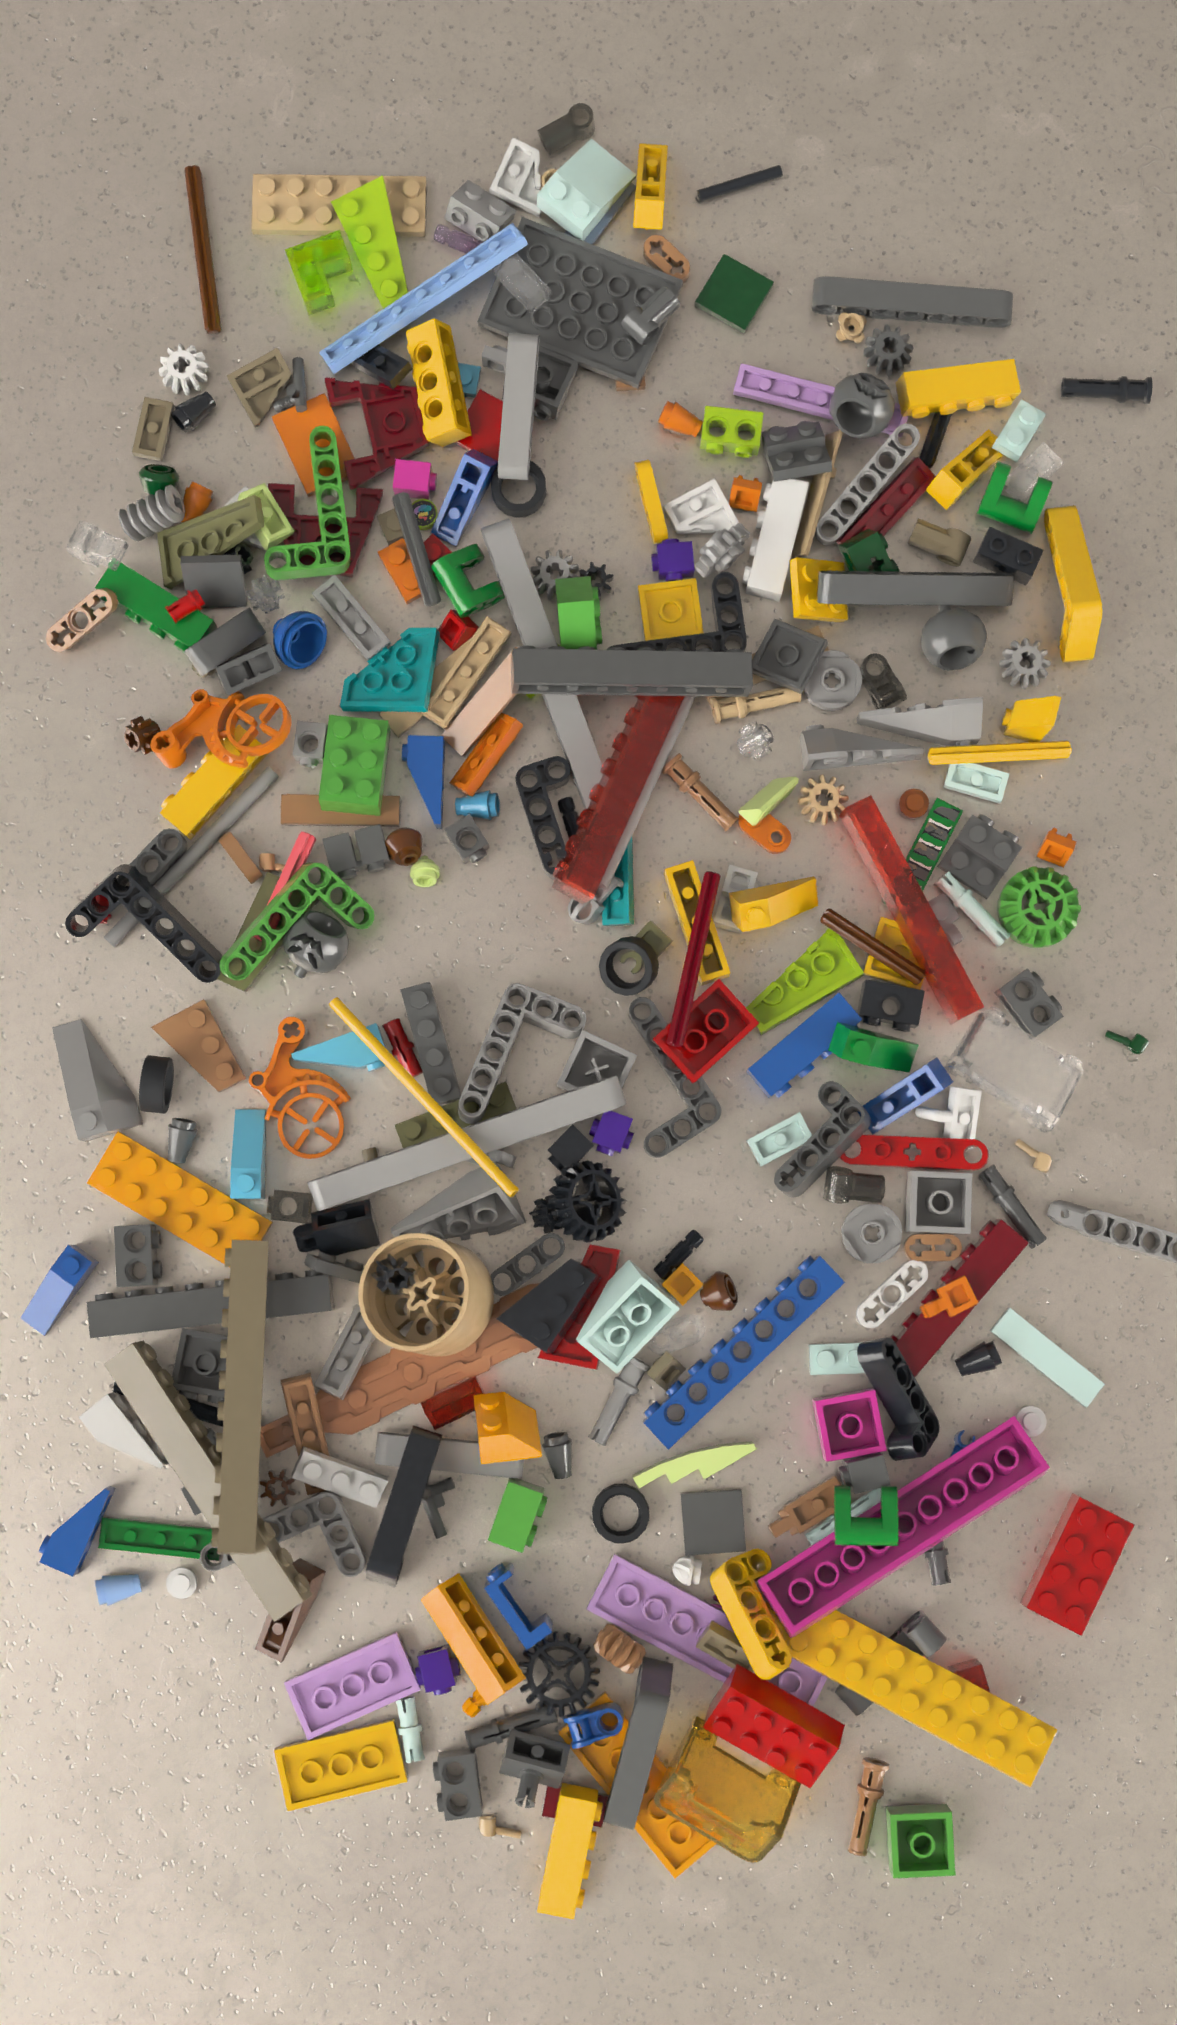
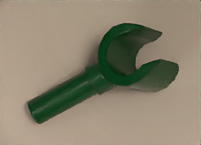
(1136, 1045)

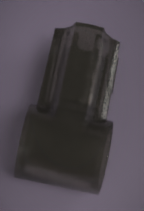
(565, 131)
(845, 1185)

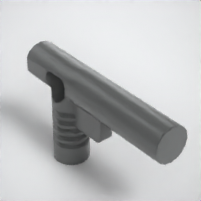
(295, 392)
(436, 1501)

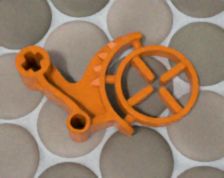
(209, 720)
(282, 1077)

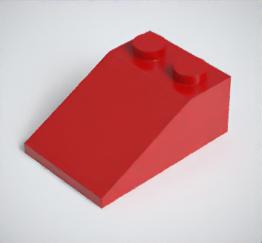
(713, 1029)

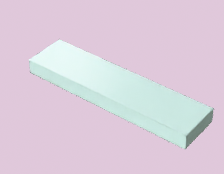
(1047, 1357)

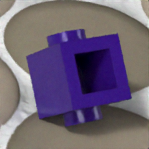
(673, 560)
(611, 1133)
(437, 1670)

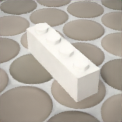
(776, 538)

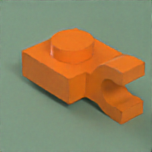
(954, 1298)

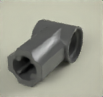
(646, 320)

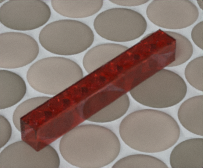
(615, 796)
(911, 910)

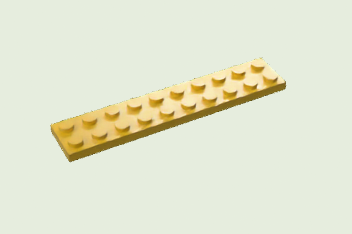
(923, 1694)

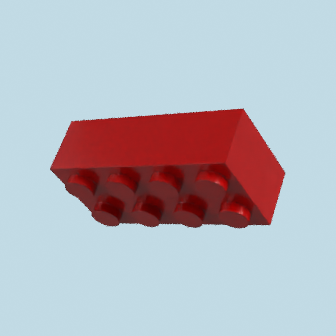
(1077, 1564)
(774, 1726)

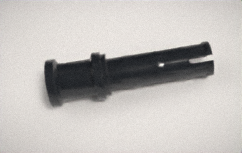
(1120, 389)

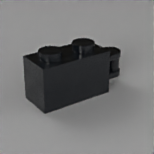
(339, 1229)

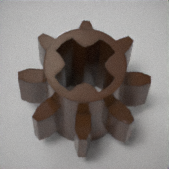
(140, 733)
(270, 1491)

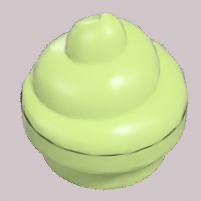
(424, 872)

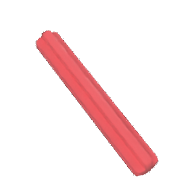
(296, 859)

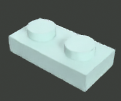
(1019, 430)
(977, 781)
(779, 1139)
(834, 1359)

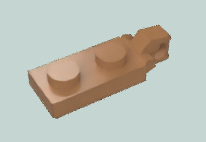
(806, 1509)

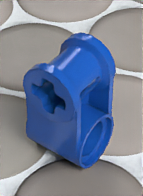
(592, 1725)

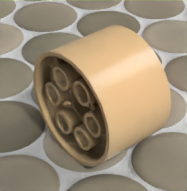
(385, 1312)

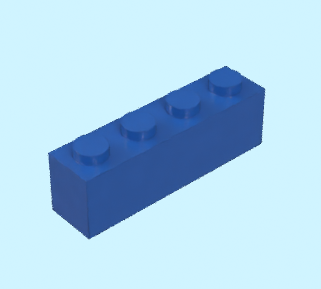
(801, 1047)

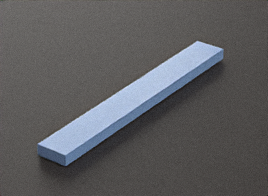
(423, 298)

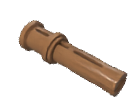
(689, 782)
(870, 1791)

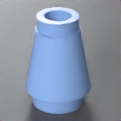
(116, 1588)

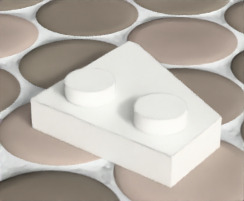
(519, 177)

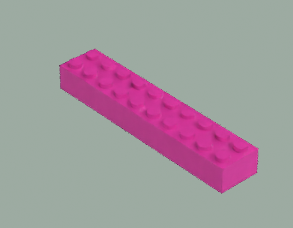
(928, 1513)

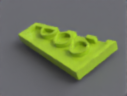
(371, 231)
(811, 978)

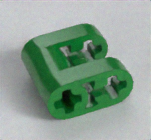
(1011, 511)
(457, 586)
(866, 1530)

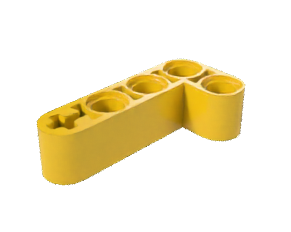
(765, 1651)

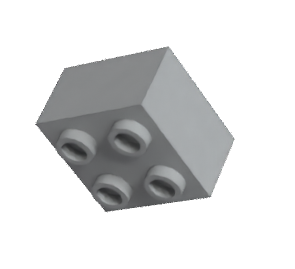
(593, 1061)

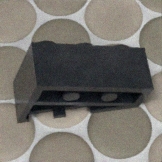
(552, 1306)

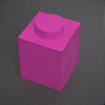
(414, 478)

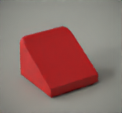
(456, 630)

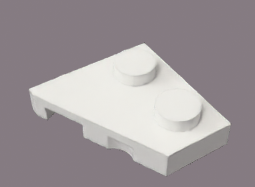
(701, 511)

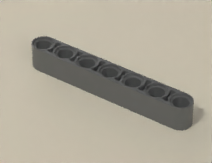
(913, 302)
(915, 588)

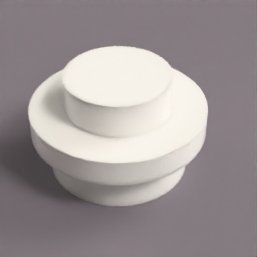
(1032, 1420)
(181, 1583)

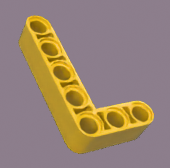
(1076, 584)

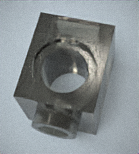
(302, 1213)

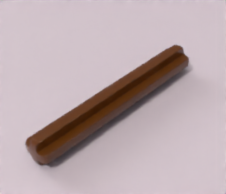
(872, 946)

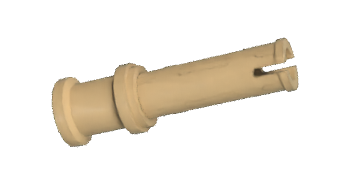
(741, 706)

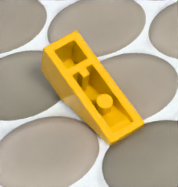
(650, 186)
(964, 470)
(1031, 718)
(772, 903)

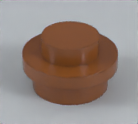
(914, 803)

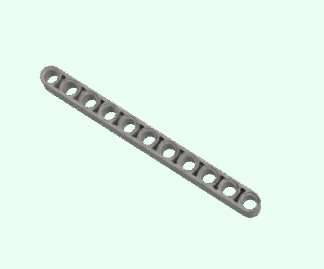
(536, 632)
(487, 1134)

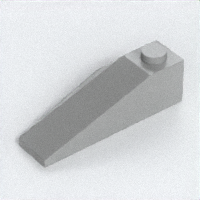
(949, 724)
(839, 749)
(94, 1089)
(465, 1208)

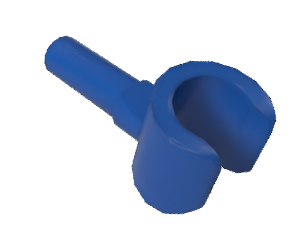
(958, 1444)

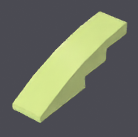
(706, 1460)

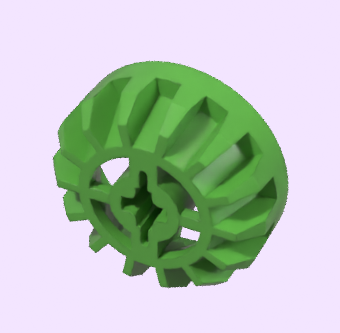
(1048, 930)

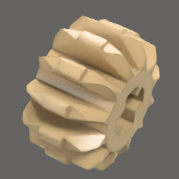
(812, 794)

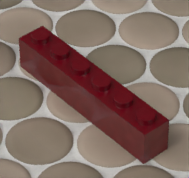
(982, 1267)

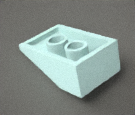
(584, 189)
(626, 1316)

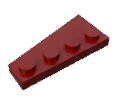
(604, 1263)

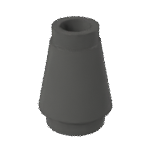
(180, 1139)
(559, 1454)

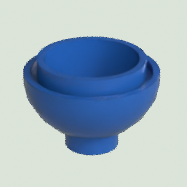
(299, 639)

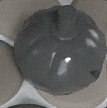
(862, 405)
(953, 638)
(316, 943)

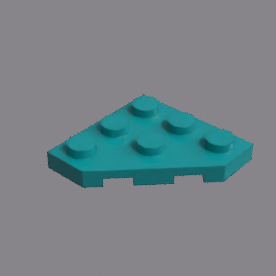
(396, 676)

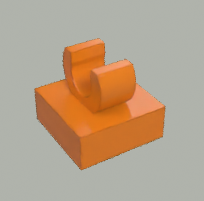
(745, 493)
(1056, 848)

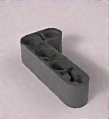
(818, 1141)
(915, 1634)

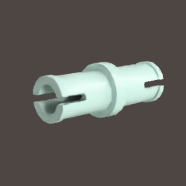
(410, 1729)

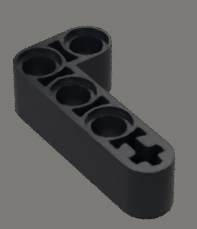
(539, 794)
(902, 1397)

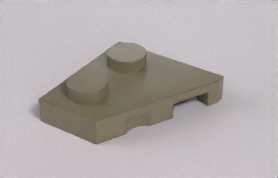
(260, 384)

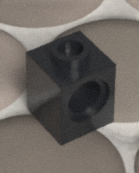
(569, 1148)

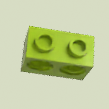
(731, 422)

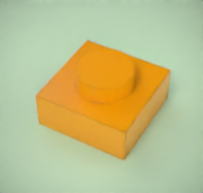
(682, 1284)

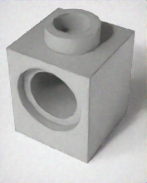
(304, 732)

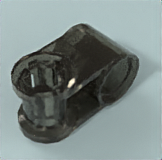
(882, 684)

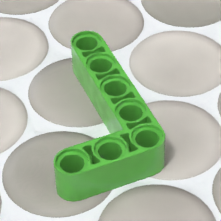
(327, 515)
(290, 914)

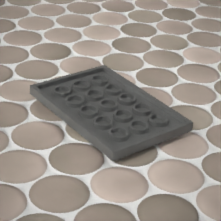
(587, 303)

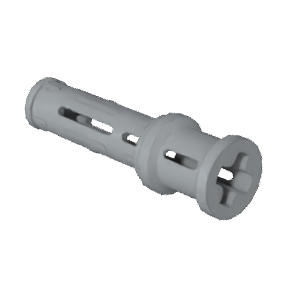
(625, 1386)

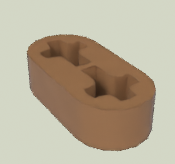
(670, 255)
(240, 857)
(932, 1240)

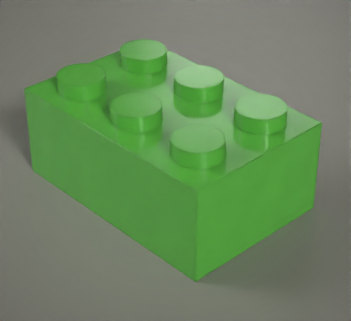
(354, 765)

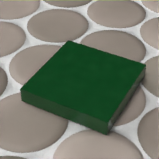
(734, 293)

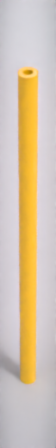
(424, 1097)

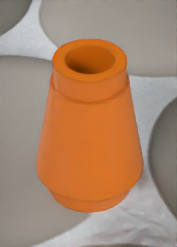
(679, 419)
(196, 501)

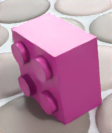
(849, 1424)

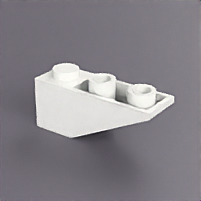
(115, 1427)

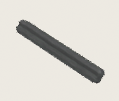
(416, 549)

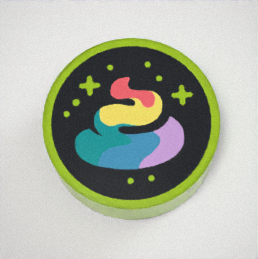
(425, 513)

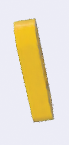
(651, 501)

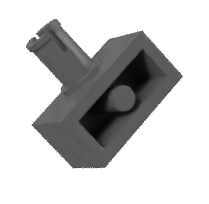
(534, 1762)

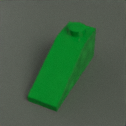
(872, 1048)

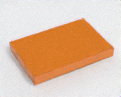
(295, 432)

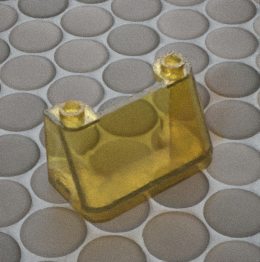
(726, 1796)

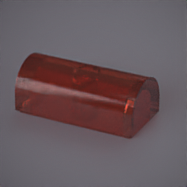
(452, 1403)

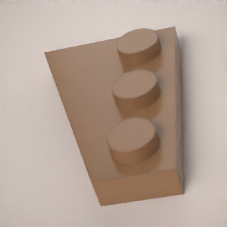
(202, 1044)

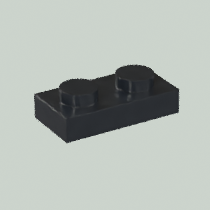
(383, 366)

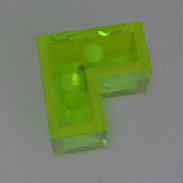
(314, 264)

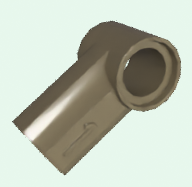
(947, 544)

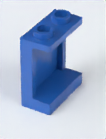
(527, 1632)

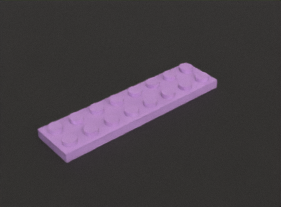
(676, 1620)

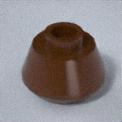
(404, 846)
(719, 1292)

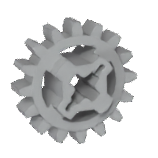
(722, 550)

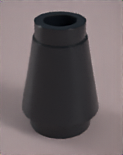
(193, 411)
(979, 1359)

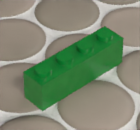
(147, 603)

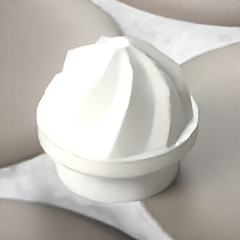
(687, 1570)

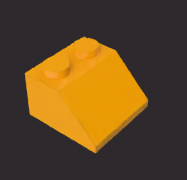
(505, 1428)

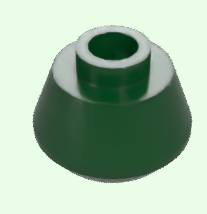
(157, 477)

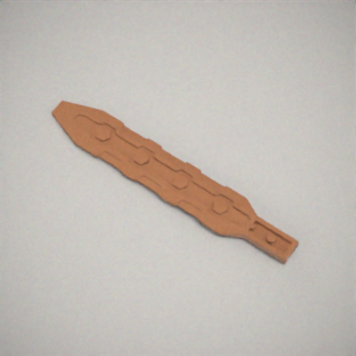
(405, 1379)

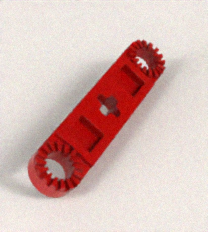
(935, 1152)

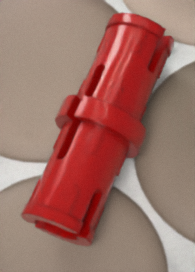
(402, 1047)

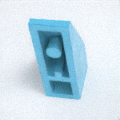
(343, 1051)
(248, 1155)

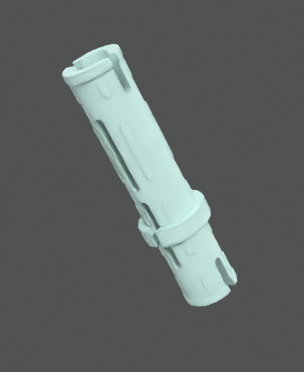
(972, 908)
(857, 1508)

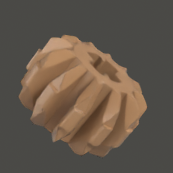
(619, 1648)

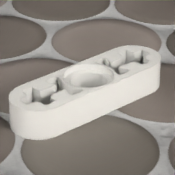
(903, 1273)

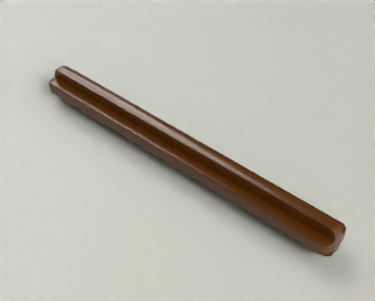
(202, 249)

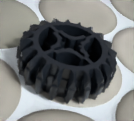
(581, 1216)
(576, 1695)

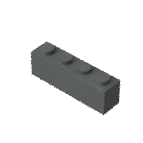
(431, 1043)

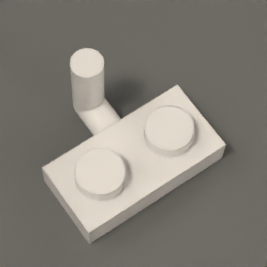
(960, 1115)

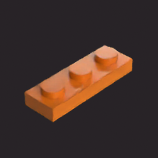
(486, 754)

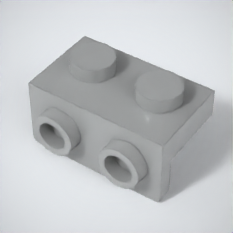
(478, 212)

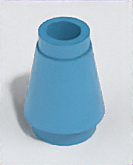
(481, 805)

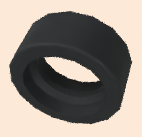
(524, 509)
(610, 977)
(156, 1084)
(620, 1536)

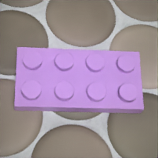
(352, 1685)

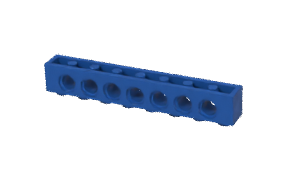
(826, 1284)

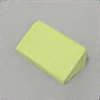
(276, 525)
(768, 799)

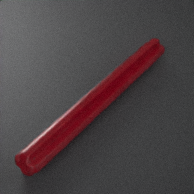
(693, 959)

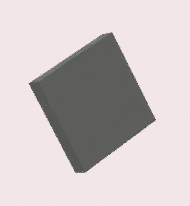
(216, 579)
(788, 656)
(713, 1522)

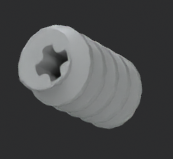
(152, 514)

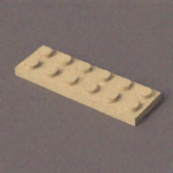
(303, 203)

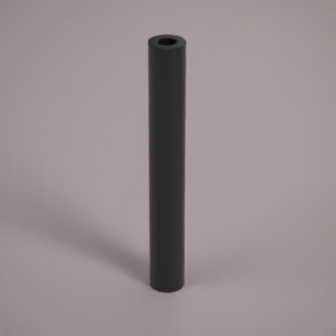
(739, 183)

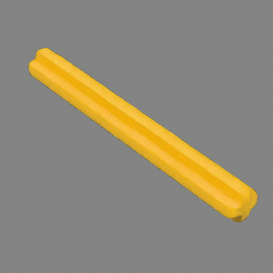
(999, 752)

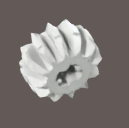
(174, 365)

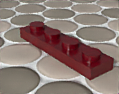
(893, 501)

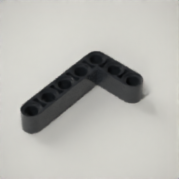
(724, 631)
(149, 918)
(403, 1506)

